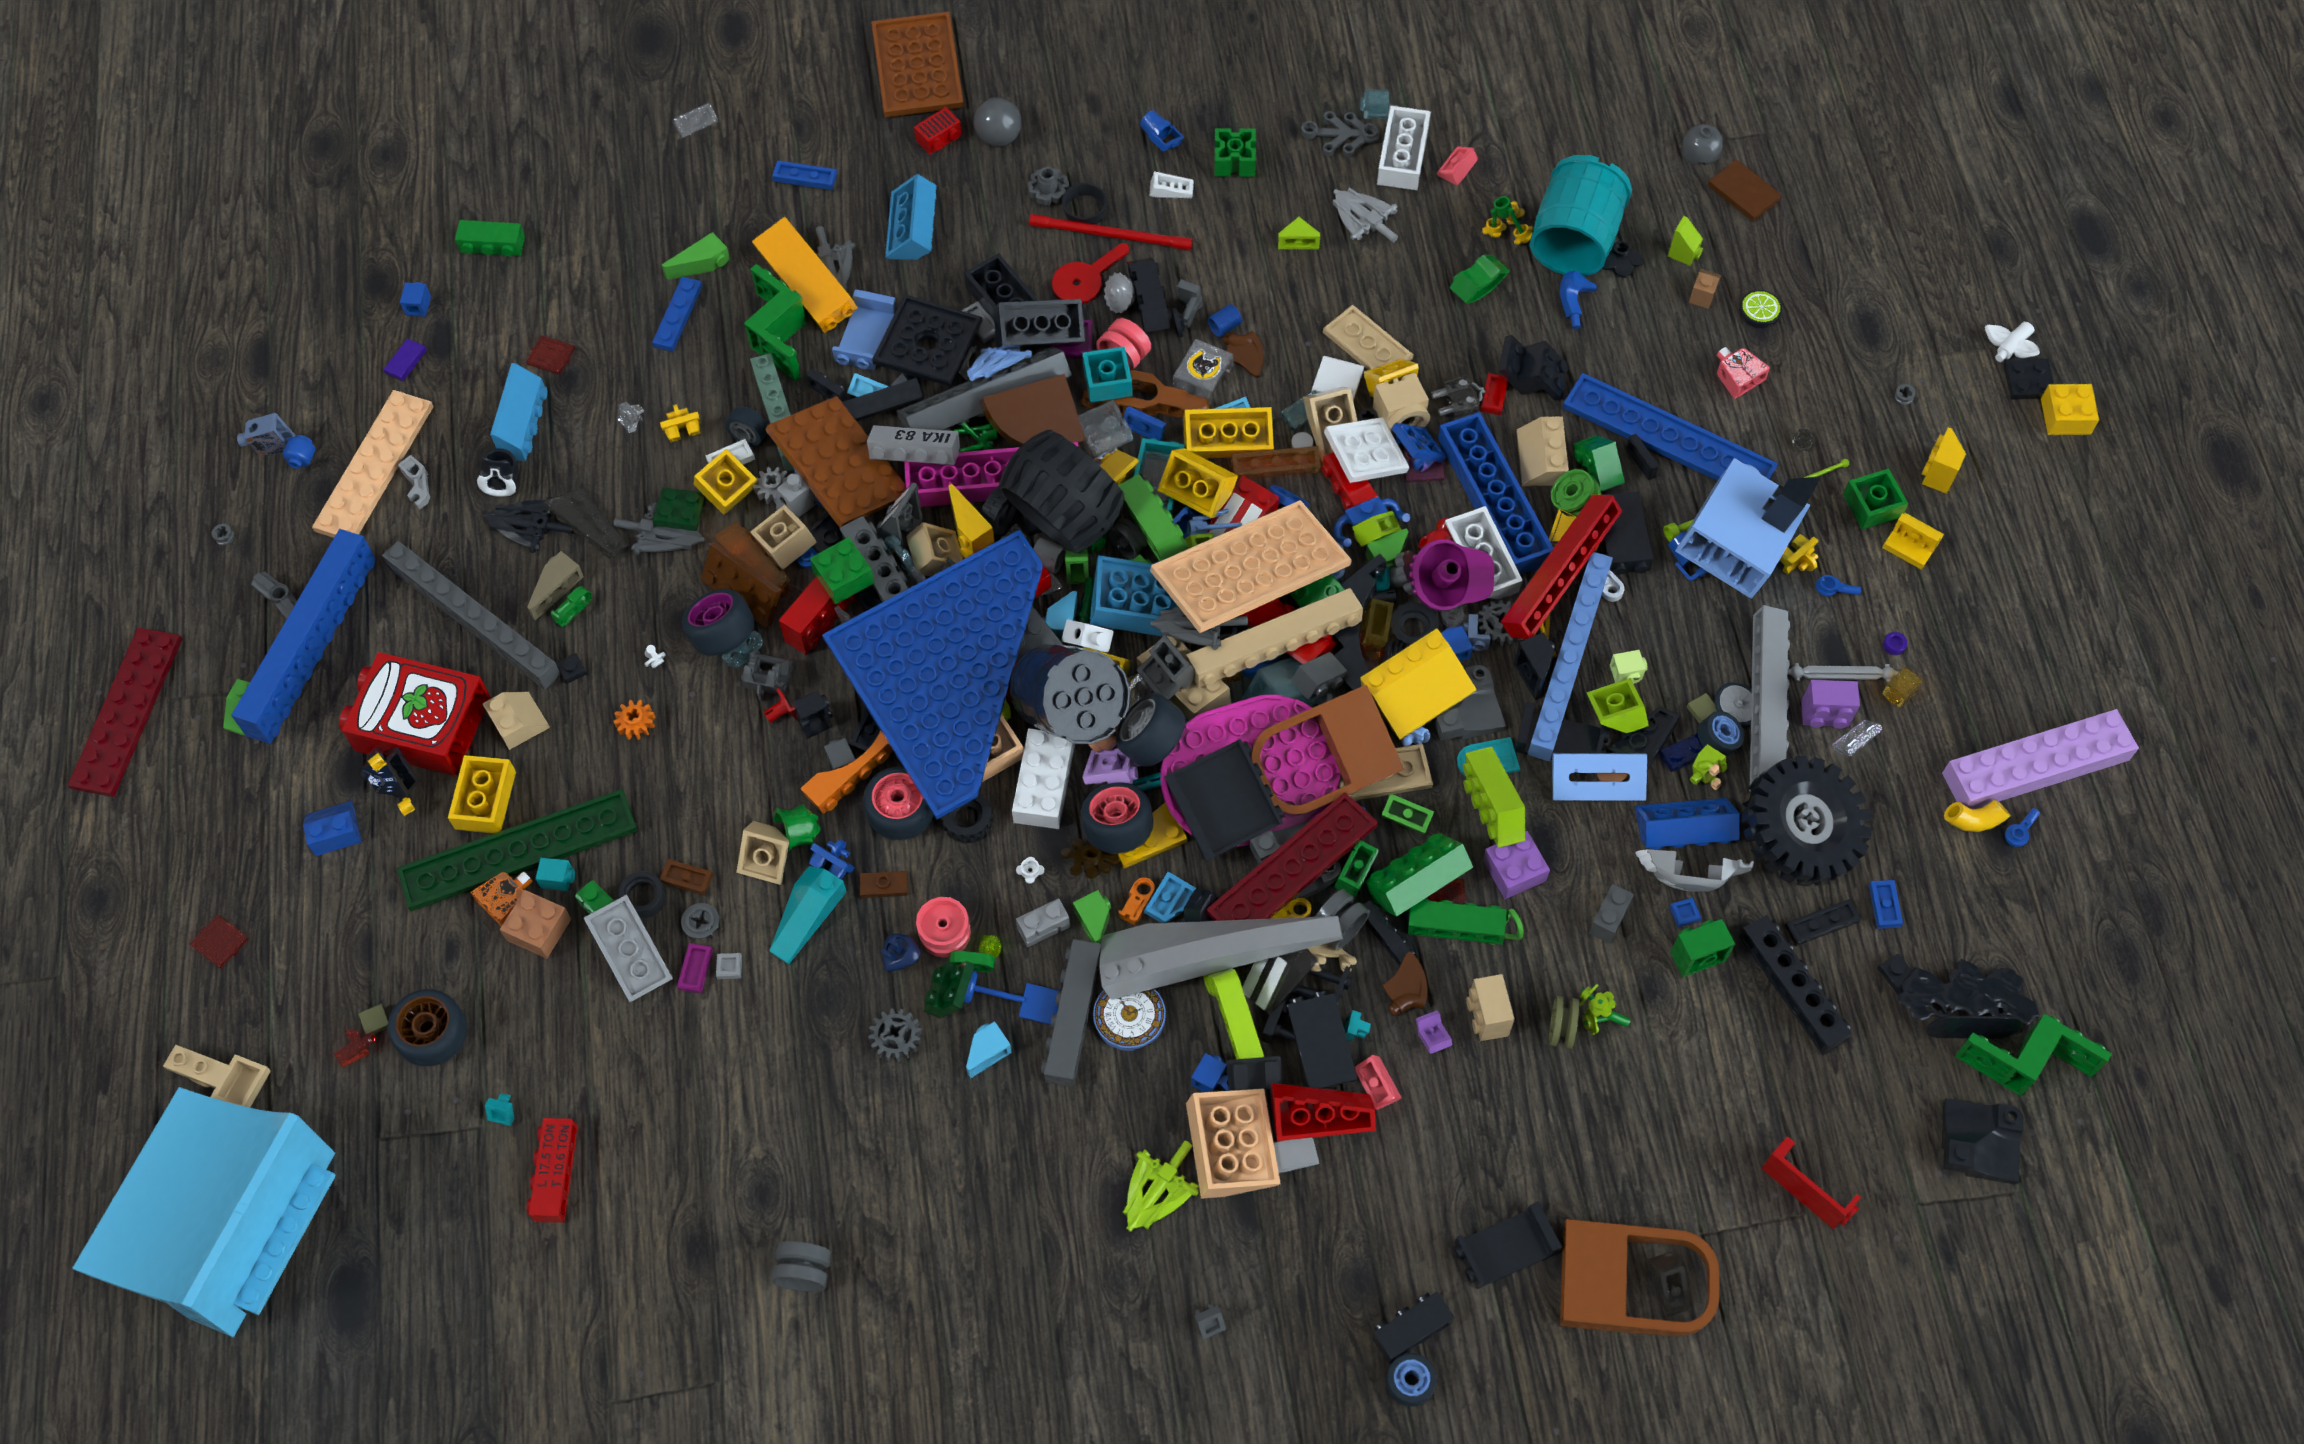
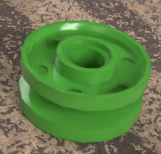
(1573, 491)

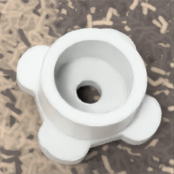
(1028, 863)

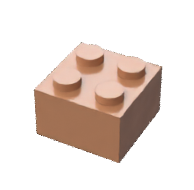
(535, 924)

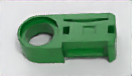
(572, 606)

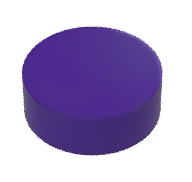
(1895, 643)

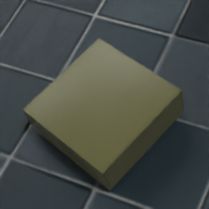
(1701, 707)
(374, 1019)

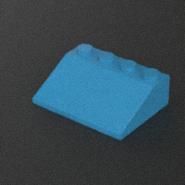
(1127, 596)

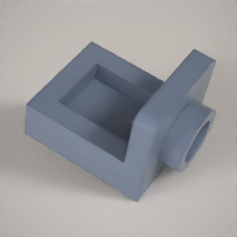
(1478, 641)

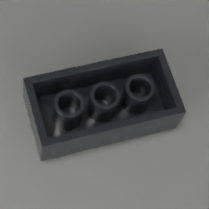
(996, 283)
(1038, 324)

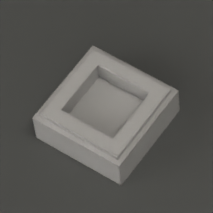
(729, 966)

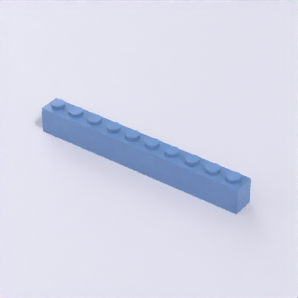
(1570, 657)

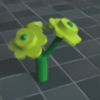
(1600, 1005)

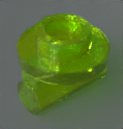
(990, 945)

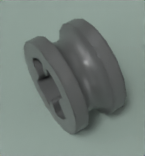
(1910, 396)
(224, 540)

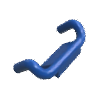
(1363, 512)

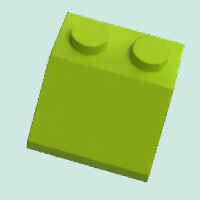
(1619, 706)

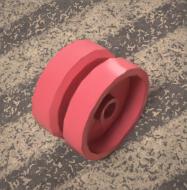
(1126, 334)
(943, 926)

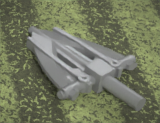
(1352, 201)

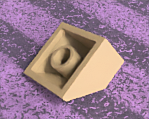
(763, 853)

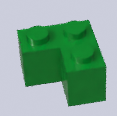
(1601, 459)

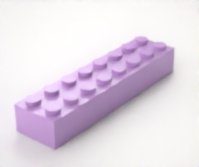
(2040, 760)

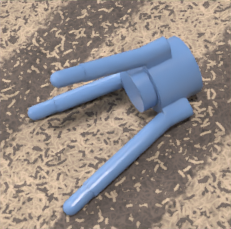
(1197, 526)

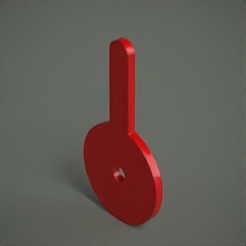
(1086, 274)

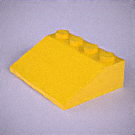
(1418, 684)

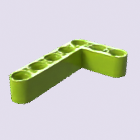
(1235, 1012)

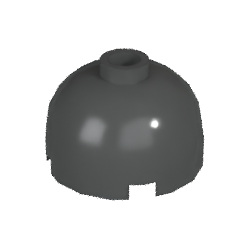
(1702, 144)

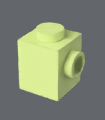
(1628, 665)

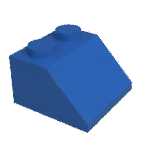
(331, 828)

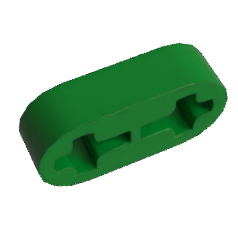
(982, 961)

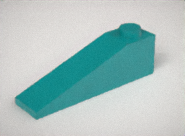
(808, 906)

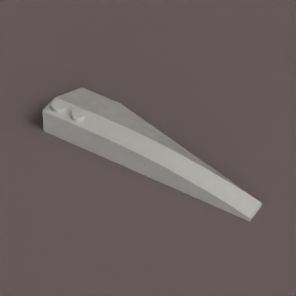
(1180, 951)

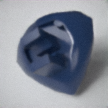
(899, 952)

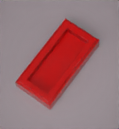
(1494, 394)

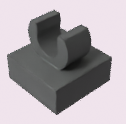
(1210, 1321)

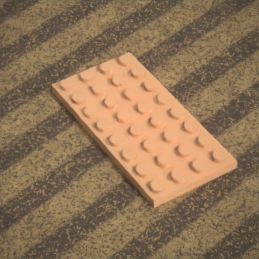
(1250, 566)

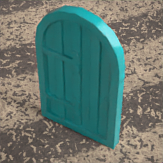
(1503, 748)

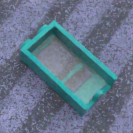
(1152, 463)

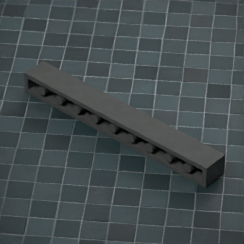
(471, 615)

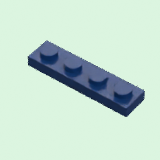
(677, 314)

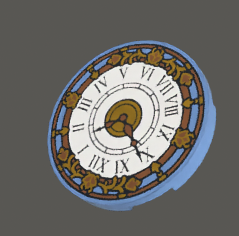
(1129, 1020)

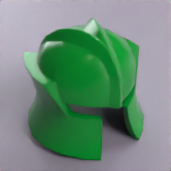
(799, 824)

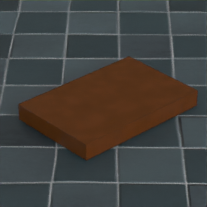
(1744, 190)

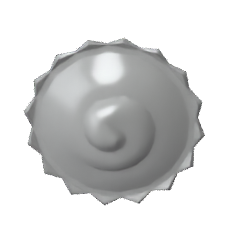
(1119, 293)

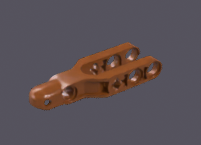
(1167, 402)

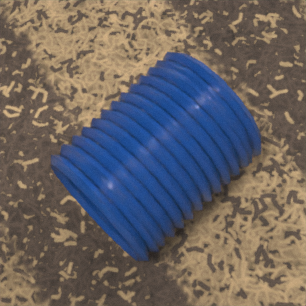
(1225, 320)

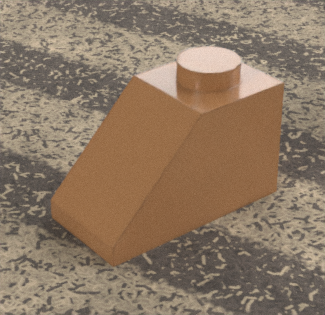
(1704, 288)

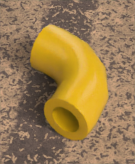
(1976, 819)

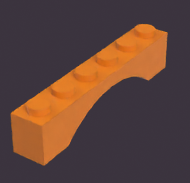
(829, 787)

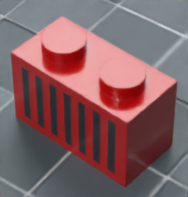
(937, 131)

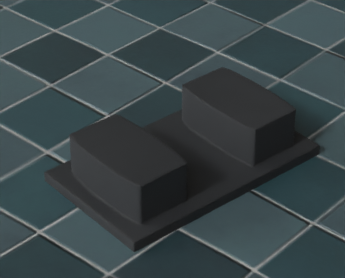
(1254, 1073)

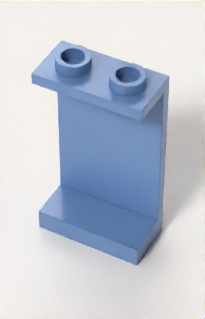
(865, 329)

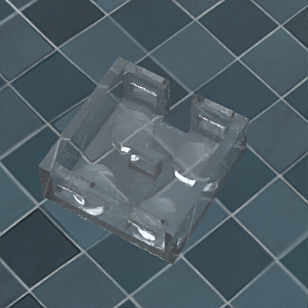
(1103, 428)

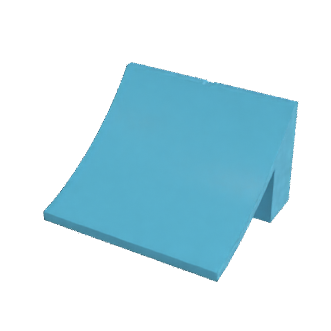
(211, 1209)

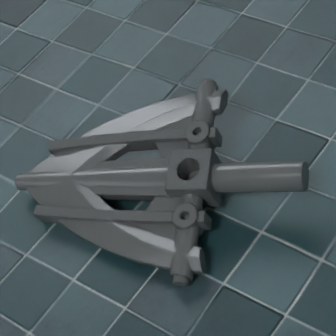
(840, 254)
(648, 532)
(1175, 624)

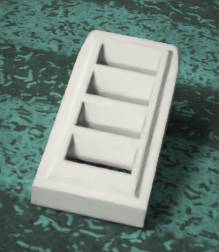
(1159, 189)

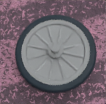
(1735, 700)

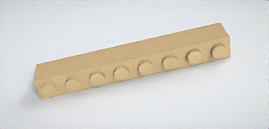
(1276, 637)

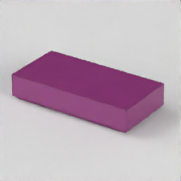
(695, 968)

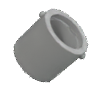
(1050, 554)

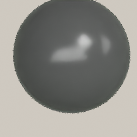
(997, 121)

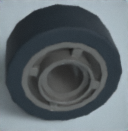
(746, 424)

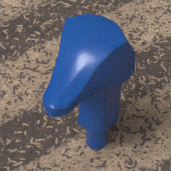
(1570, 286)

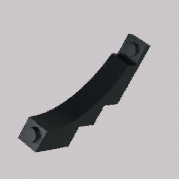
(1349, 638)

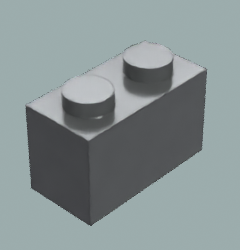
(1319, 676)
(1611, 913)

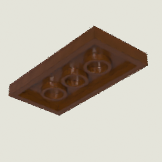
(727, 571)

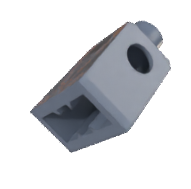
(266, 435)

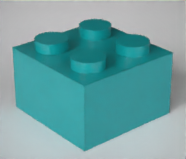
(1107, 374)

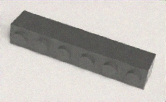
(1072, 1013)

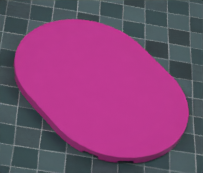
(1293, 760)

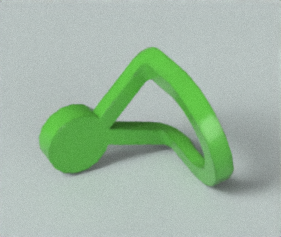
(1519, 935)

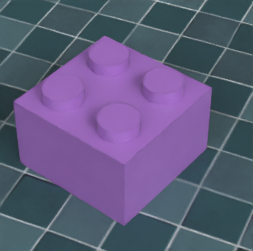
(1830, 703)
(1516, 866)

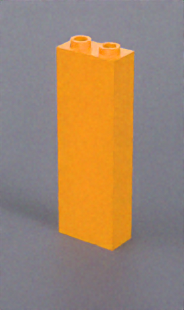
(805, 273)

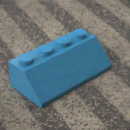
(911, 219)
(519, 412)

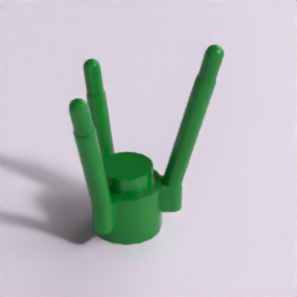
(991, 433)

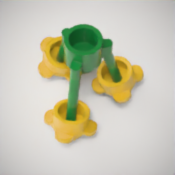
(1511, 212)

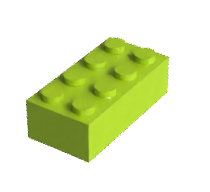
(1494, 797)

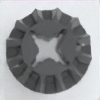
(695, 913)

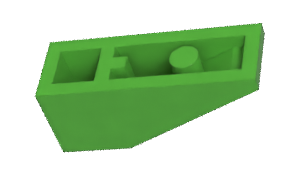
(699, 258)

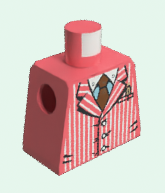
(1740, 371)

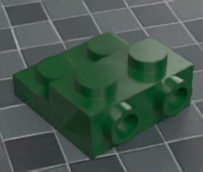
(948, 989)

